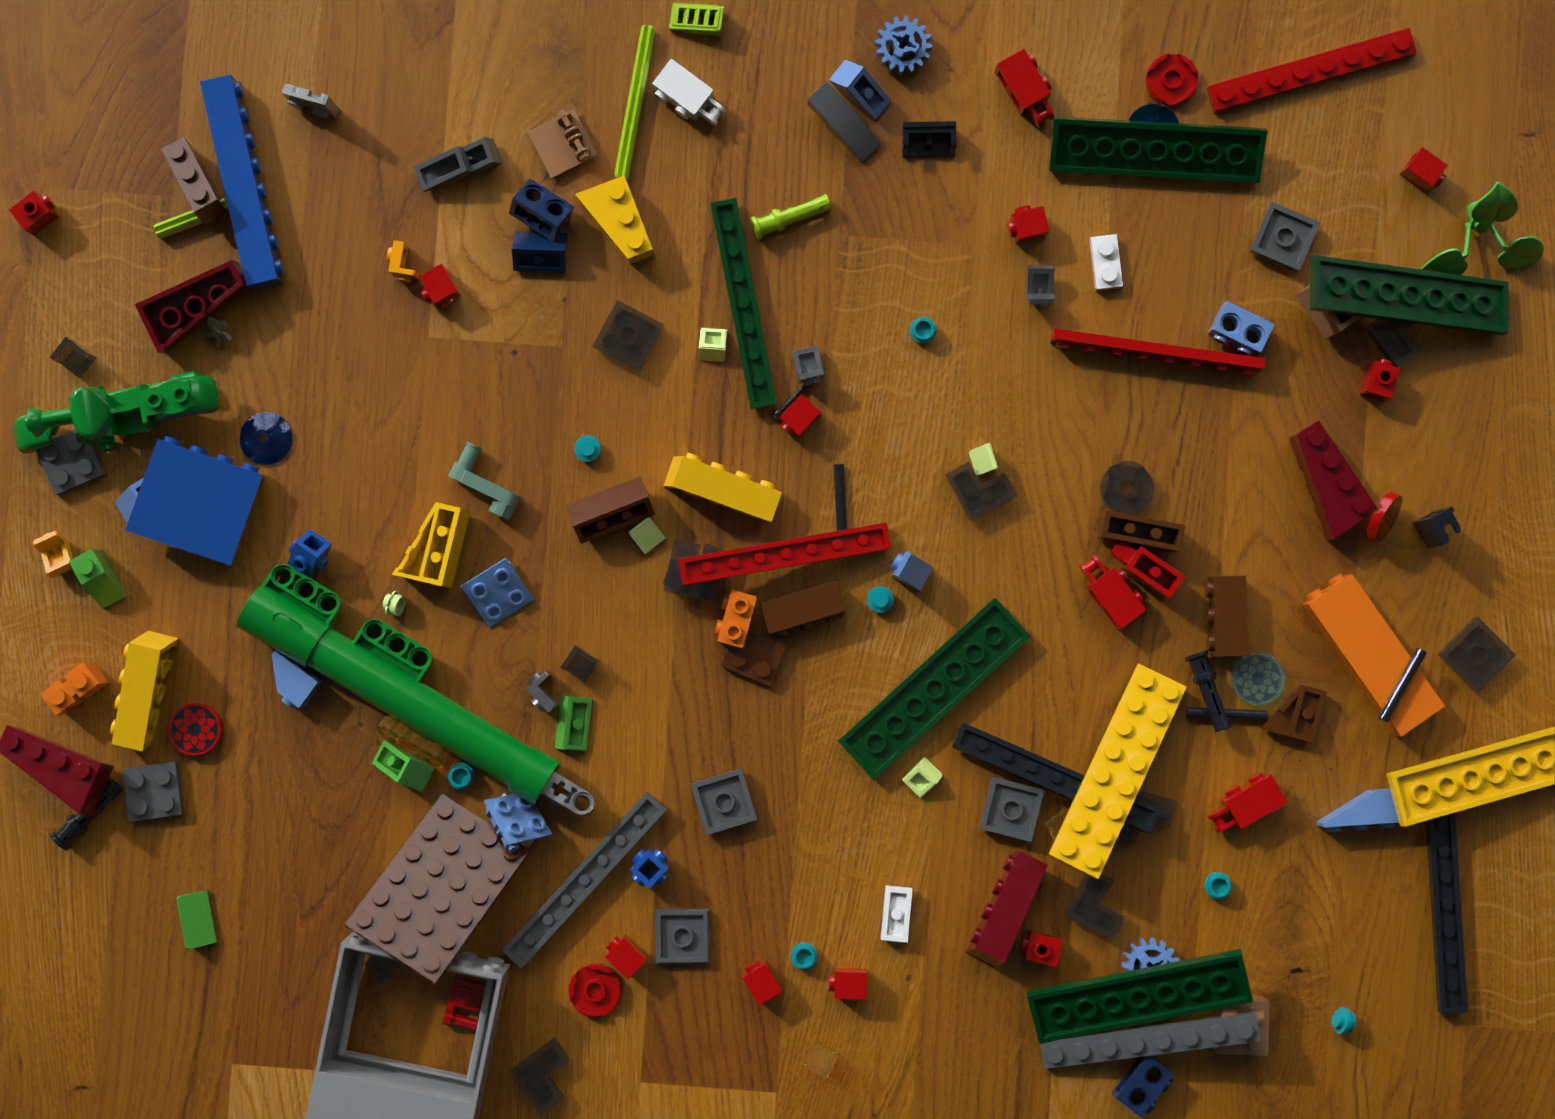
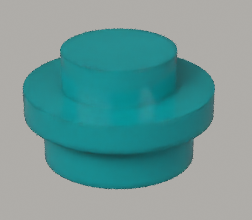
(922, 330)
(587, 448)
(880, 599)
(461, 776)
(1217, 885)
(804, 956)
(1343, 1021)

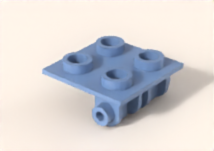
(497, 592)
(516, 820)

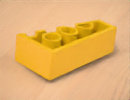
(141, 690)

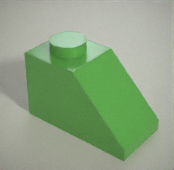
(98, 577)
(402, 766)

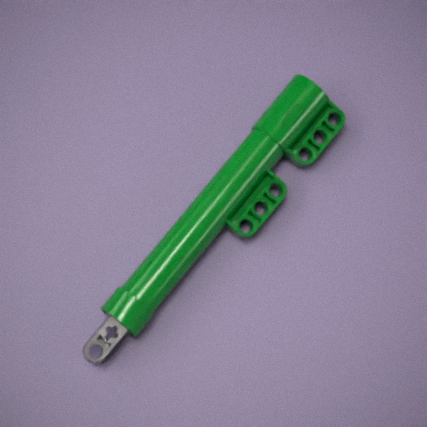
(396, 685)

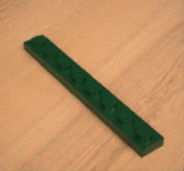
(743, 303)

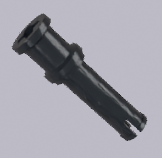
(1205, 679)
(78, 823)

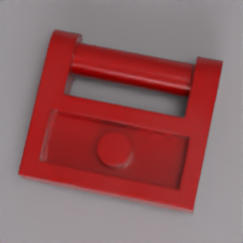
(467, 995)

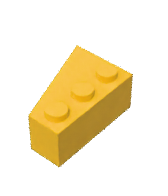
(617, 215)
(437, 547)

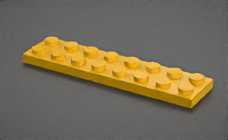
(1117, 771)
(1473, 777)

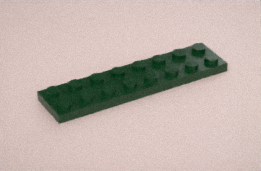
(1157, 149)
(1408, 295)
(934, 688)
(1140, 996)

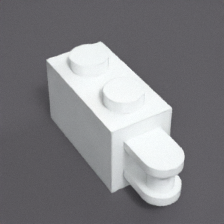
(686, 93)

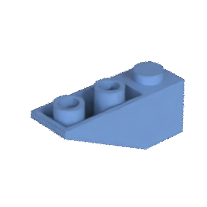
(1368, 808)

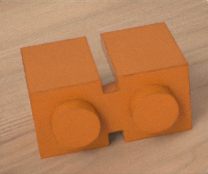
(81, 681)

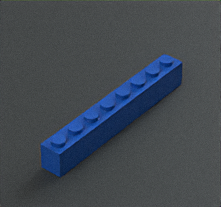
(242, 182)

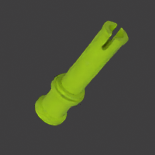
(779, 219)

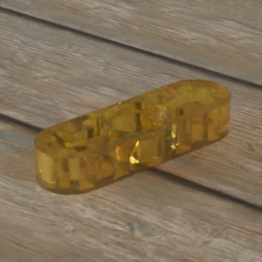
(413, 742)

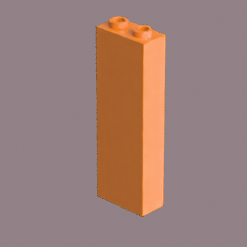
(1370, 651)

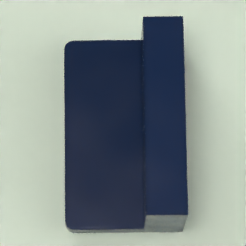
(539, 254)

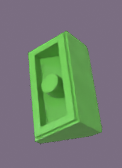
(573, 723)
(196, 919)

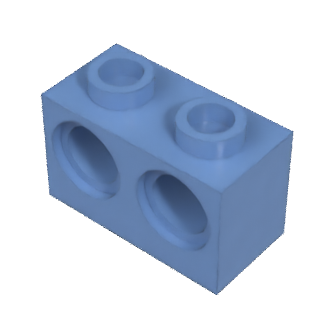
(1243, 322)

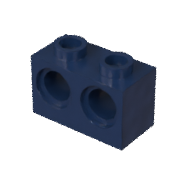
(541, 209)
(1136, 1079)

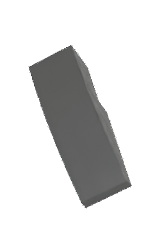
(843, 122)
(458, 164)

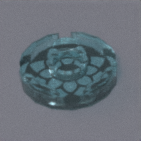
(1258, 678)

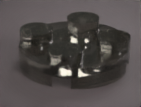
(1139, 479)

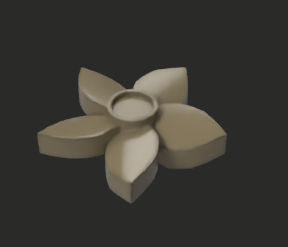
(217, 330)

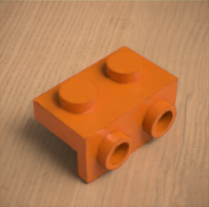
(737, 618)

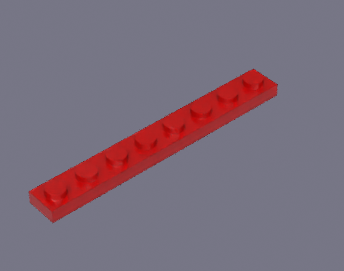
(1311, 70)
(1168, 353)
(784, 554)

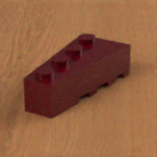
(186, 306)
(1330, 481)
(61, 770)
(1007, 909)

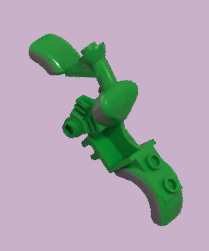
(118, 413)

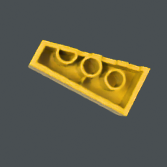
(723, 487)

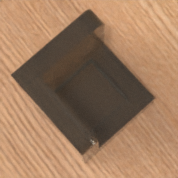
(73, 356)
(580, 663)

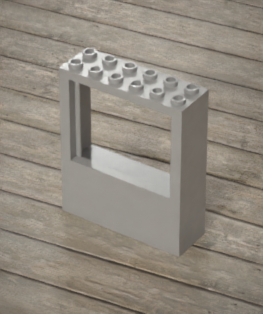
(377, 1087)

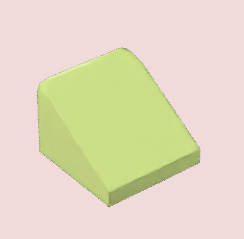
(712, 344)
(983, 459)
(647, 535)
(922, 777)

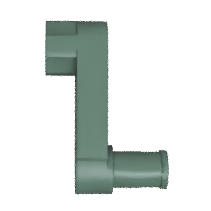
(504, 500)

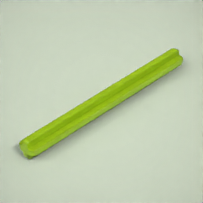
(635, 101)

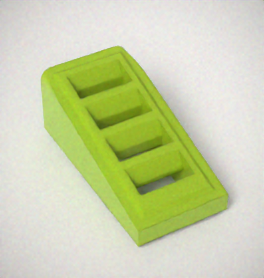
(697, 9)

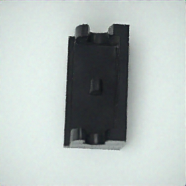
(928, 138)
(1432, 526)

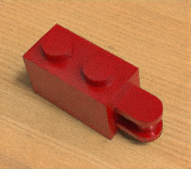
(1025, 86)
(1148, 569)
(1113, 593)
(1249, 802)

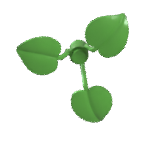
(1496, 206)

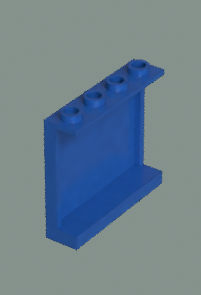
(194, 500)

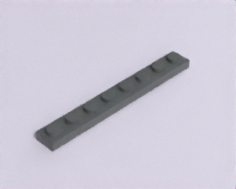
(584, 879)
(1152, 1040)

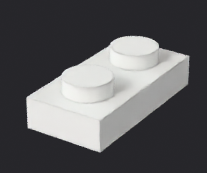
(1106, 262)
(896, 913)

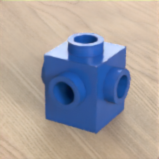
(309, 553)
(642, 874)

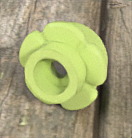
(394, 604)

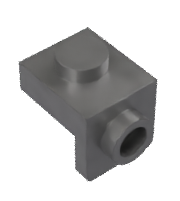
(1040, 285)
(808, 365)
(542, 699)

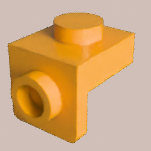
(397, 258)
(55, 553)

